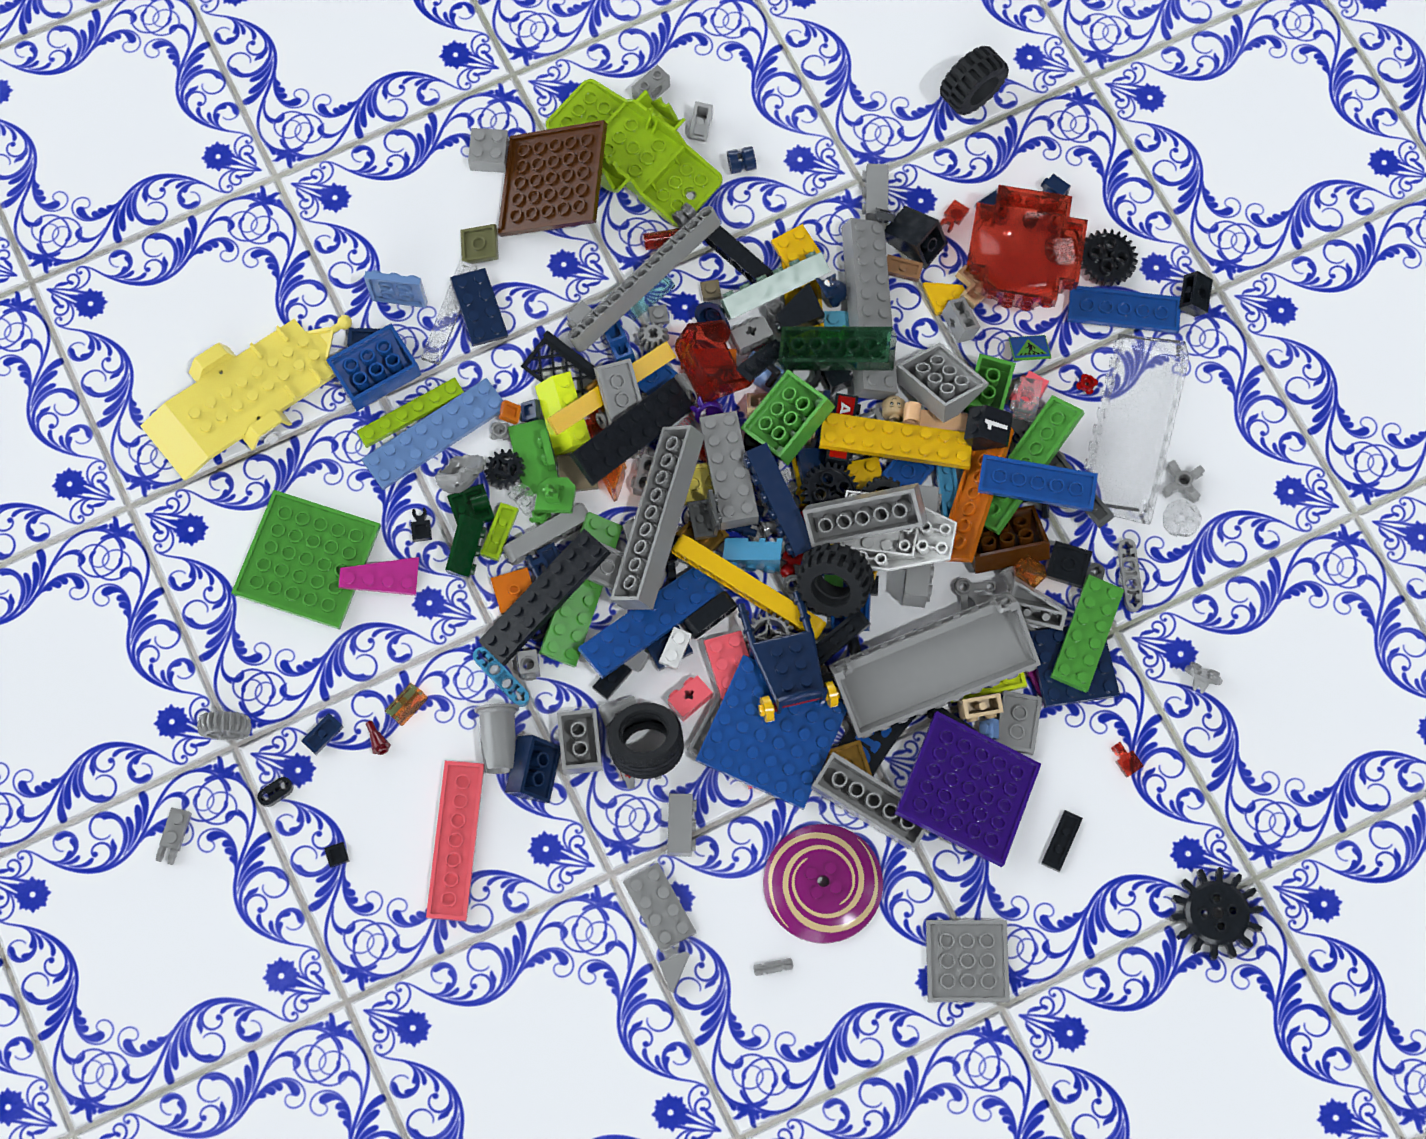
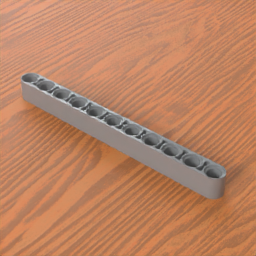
(644, 279)

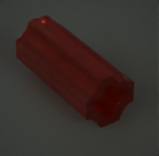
(656, 239)

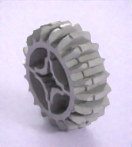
(768, 622)
(224, 725)

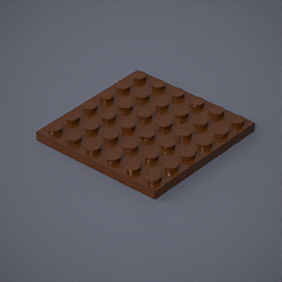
(552, 178)

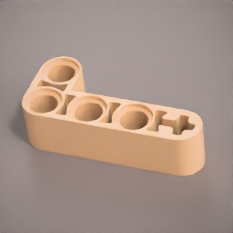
(916, 416)

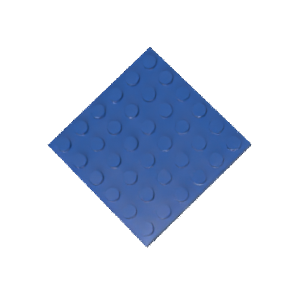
(774, 755)

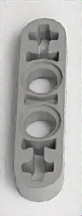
(1130, 575)

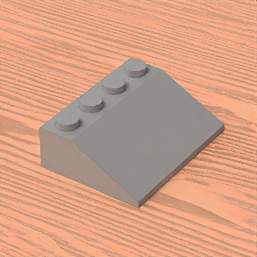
(940, 381)

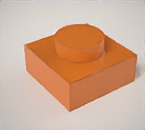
(510, 412)

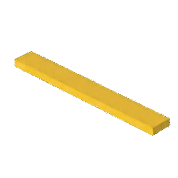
(593, 400)

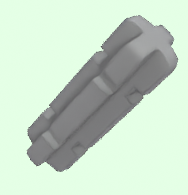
(773, 967)

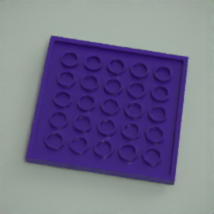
(968, 789)

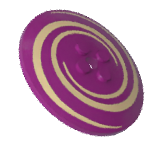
(816, 911)

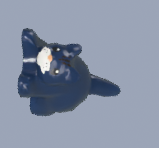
(833, 289)

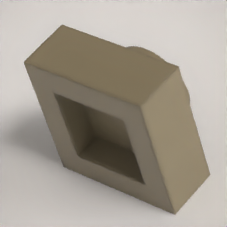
(710, 290)

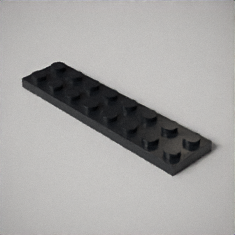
(631, 431)
(544, 597)

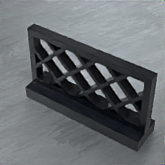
(563, 351)

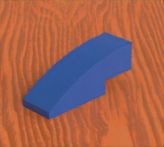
(618, 343)

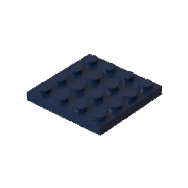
(1055, 693)

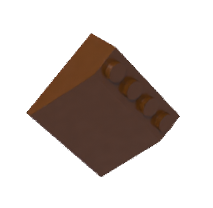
(1019, 537)

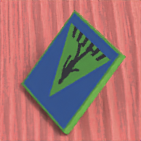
(1029, 347)

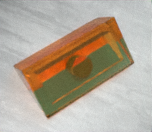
(406, 704)

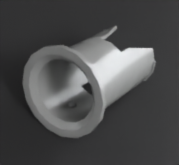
(497, 736)

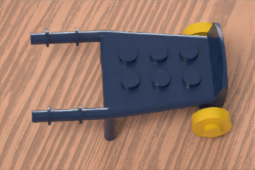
(789, 666)

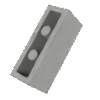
(876, 189)
(681, 825)

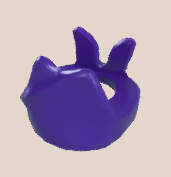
(712, 408)

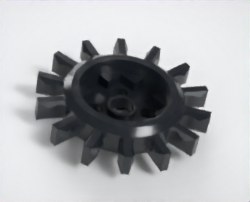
(1205, 928)

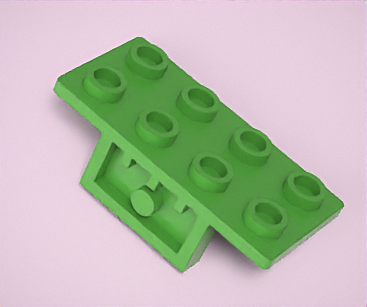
(534, 447)

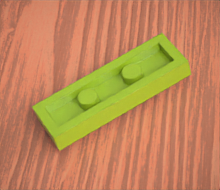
(499, 531)

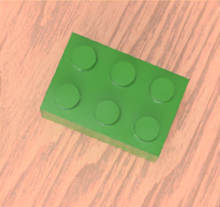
(999, 376)

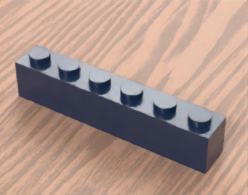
(778, 499)

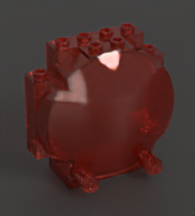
(1026, 247)

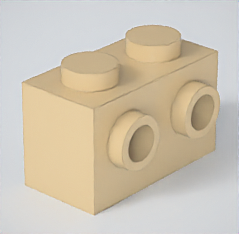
(979, 706)

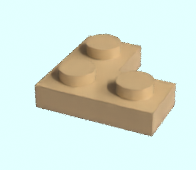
(973, 292)

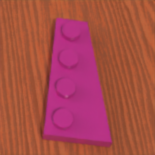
(383, 577)

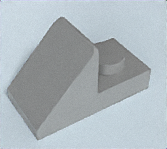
(701, 121)

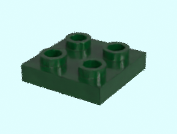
(472, 503)

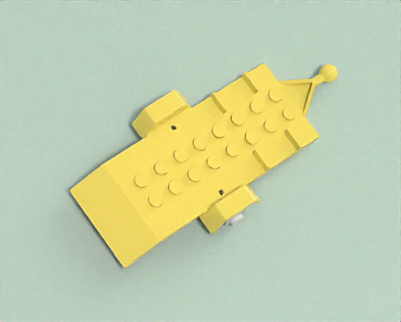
(251, 387)

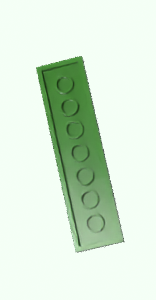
(1037, 446)
(572, 620)

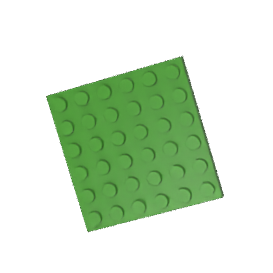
(300, 556)

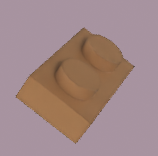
(904, 268)

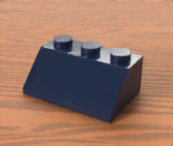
(533, 769)

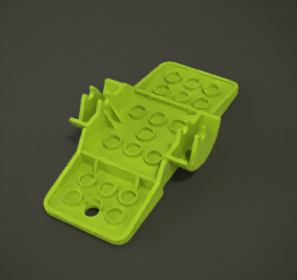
(642, 148)

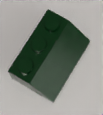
(465, 547)

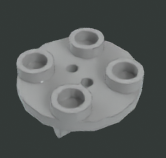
(1202, 677)

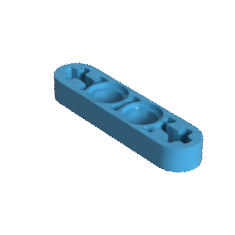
(499, 678)

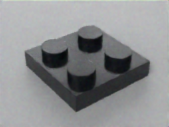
(1068, 564)

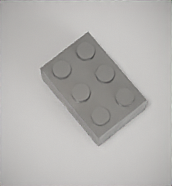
(579, 741)

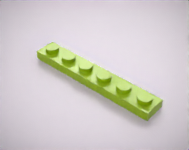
(409, 413)

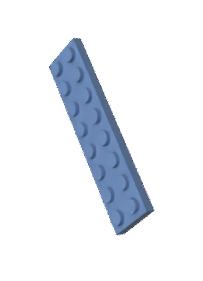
(433, 434)

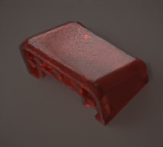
(708, 360)

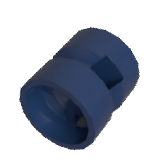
(746, 155)

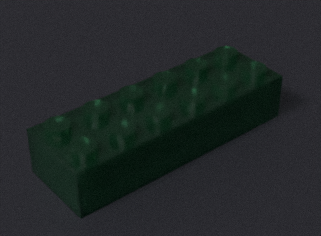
(837, 348)

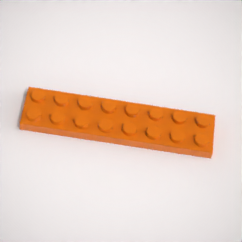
(970, 507)

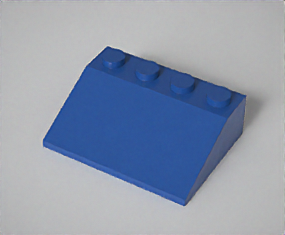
(374, 367)

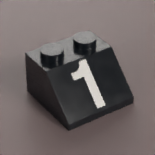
(987, 428)

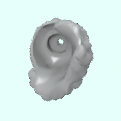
(460, 473)

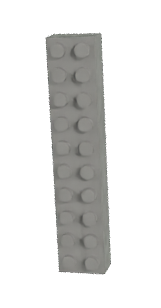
(868, 297)
(657, 518)

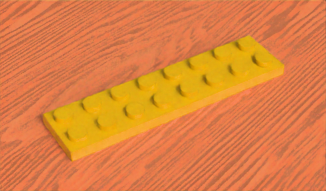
(895, 441)

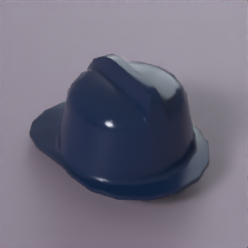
(710, 312)

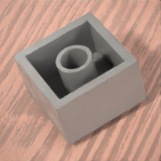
(488, 150)

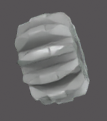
(652, 330)

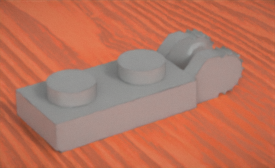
(173, 834)

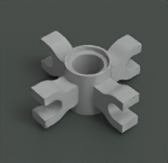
(1192, 494)

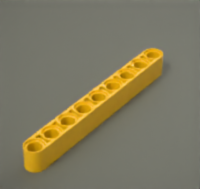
(743, 583)

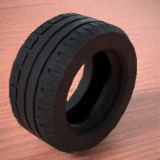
(642, 717)

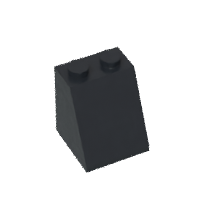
(916, 235)

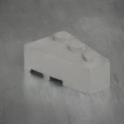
(1037, 606)

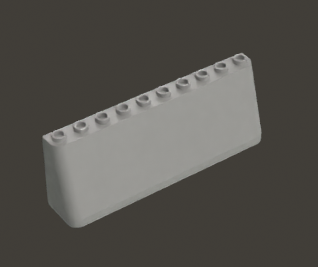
(935, 665)

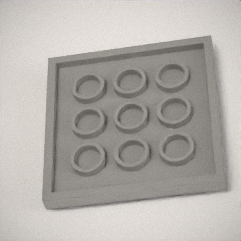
(967, 961)

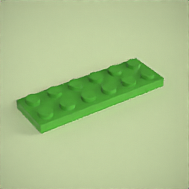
(1087, 633)

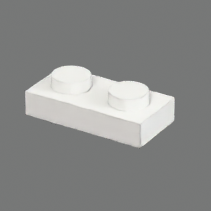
(675, 648)

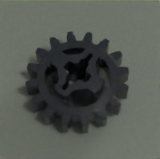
(512, 465)

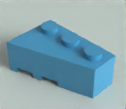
(753, 555)

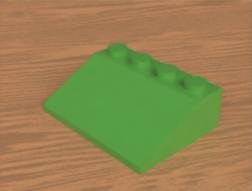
(788, 416)

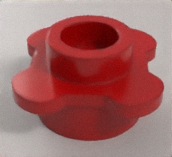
(1085, 378)

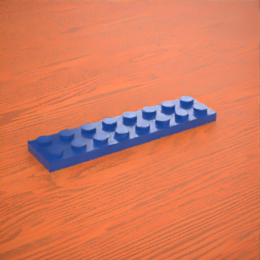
(643, 627)

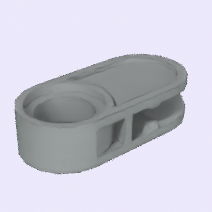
(686, 385)

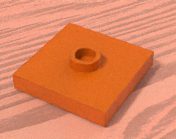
(510, 587)

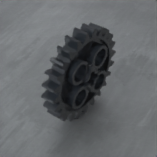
(1108, 257)
(835, 477)

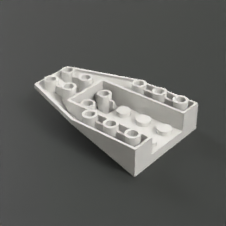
(910, 546)

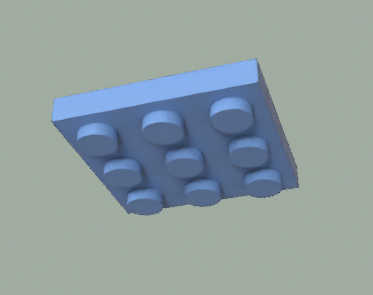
(395, 289)

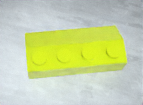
(555, 395)

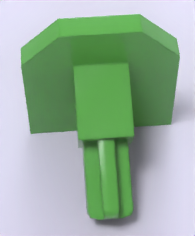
(555, 495)

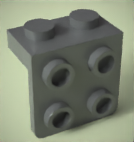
(704, 517)

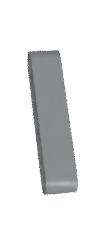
(545, 534)

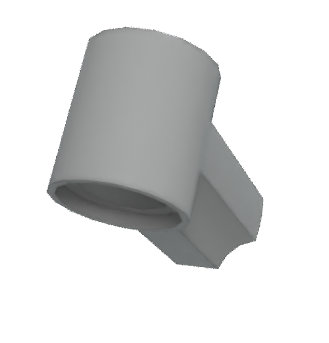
(611, 709)

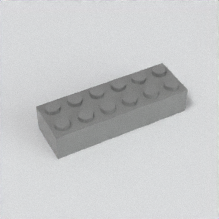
(727, 471)
(865, 515)
(918, 579)
(866, 799)

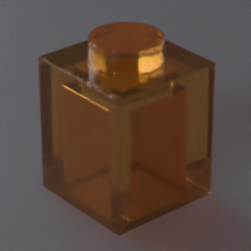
(1030, 571)

